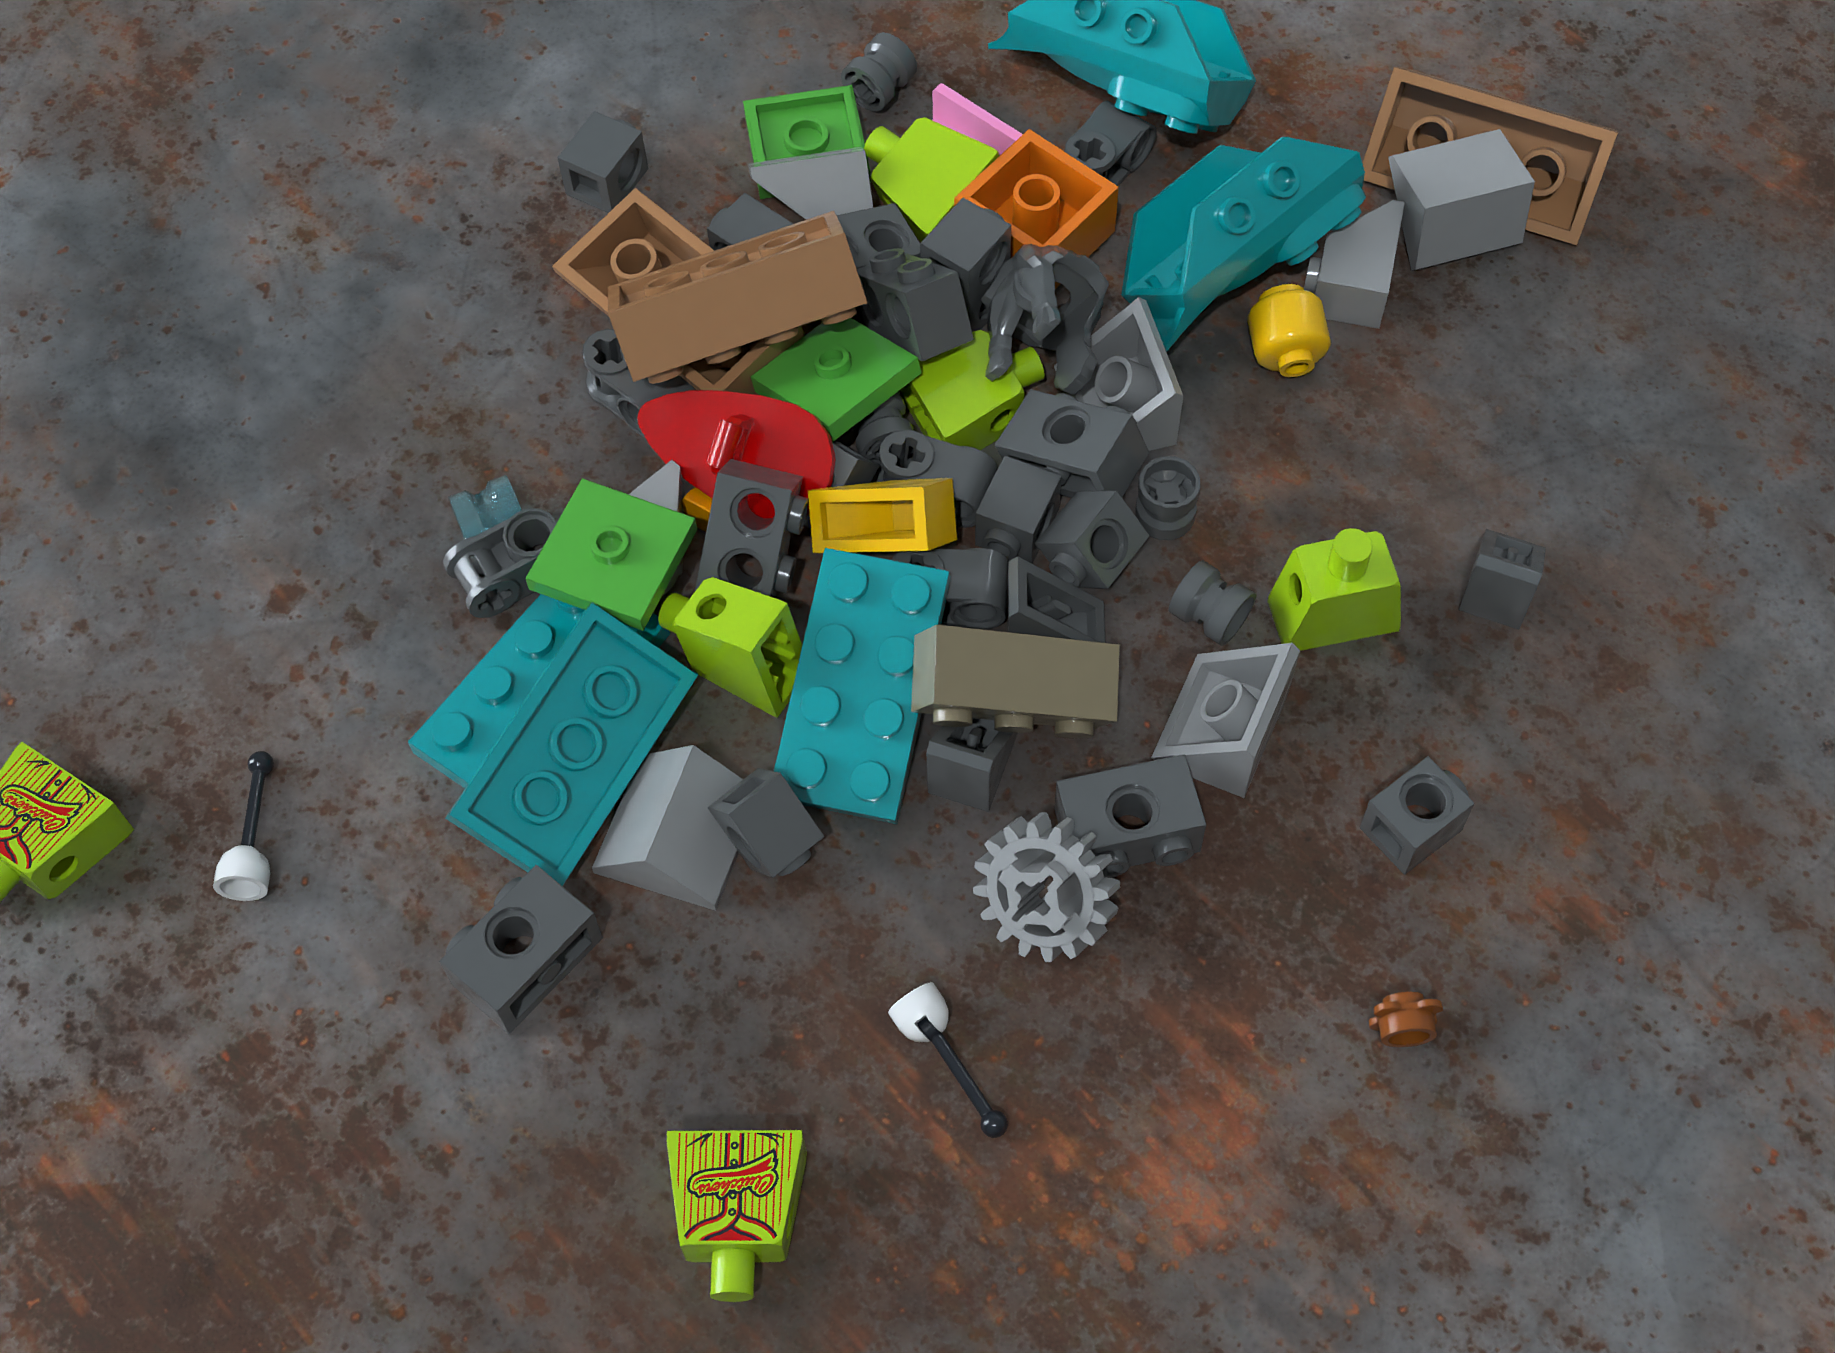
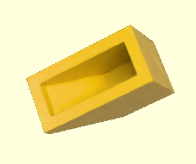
(883, 516)

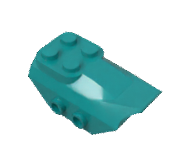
(1145, 53)
(1235, 221)

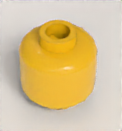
(1288, 330)

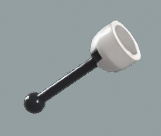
(243, 871)
(923, 1018)

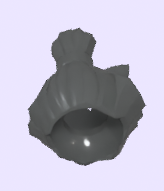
(1025, 308)

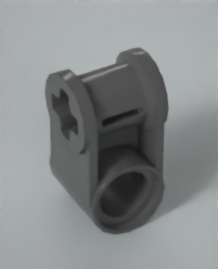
(1112, 142)
(612, 383)
(933, 459)
(501, 559)
(976, 585)

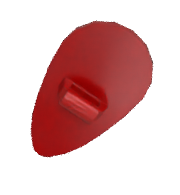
(711, 427)

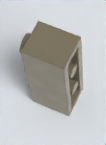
(1014, 680)

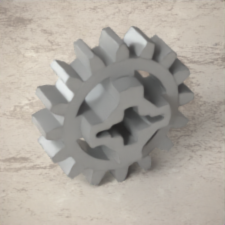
(1076, 900)

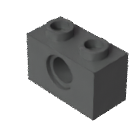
(1079, 441)
(1156, 793)
(514, 984)

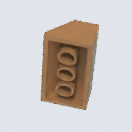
(1557, 149)
(643, 239)
(735, 298)

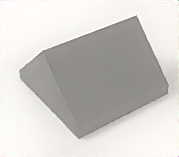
(1461, 198)
(1135, 375)
(1229, 713)
(665, 831)

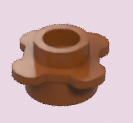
(1406, 1019)

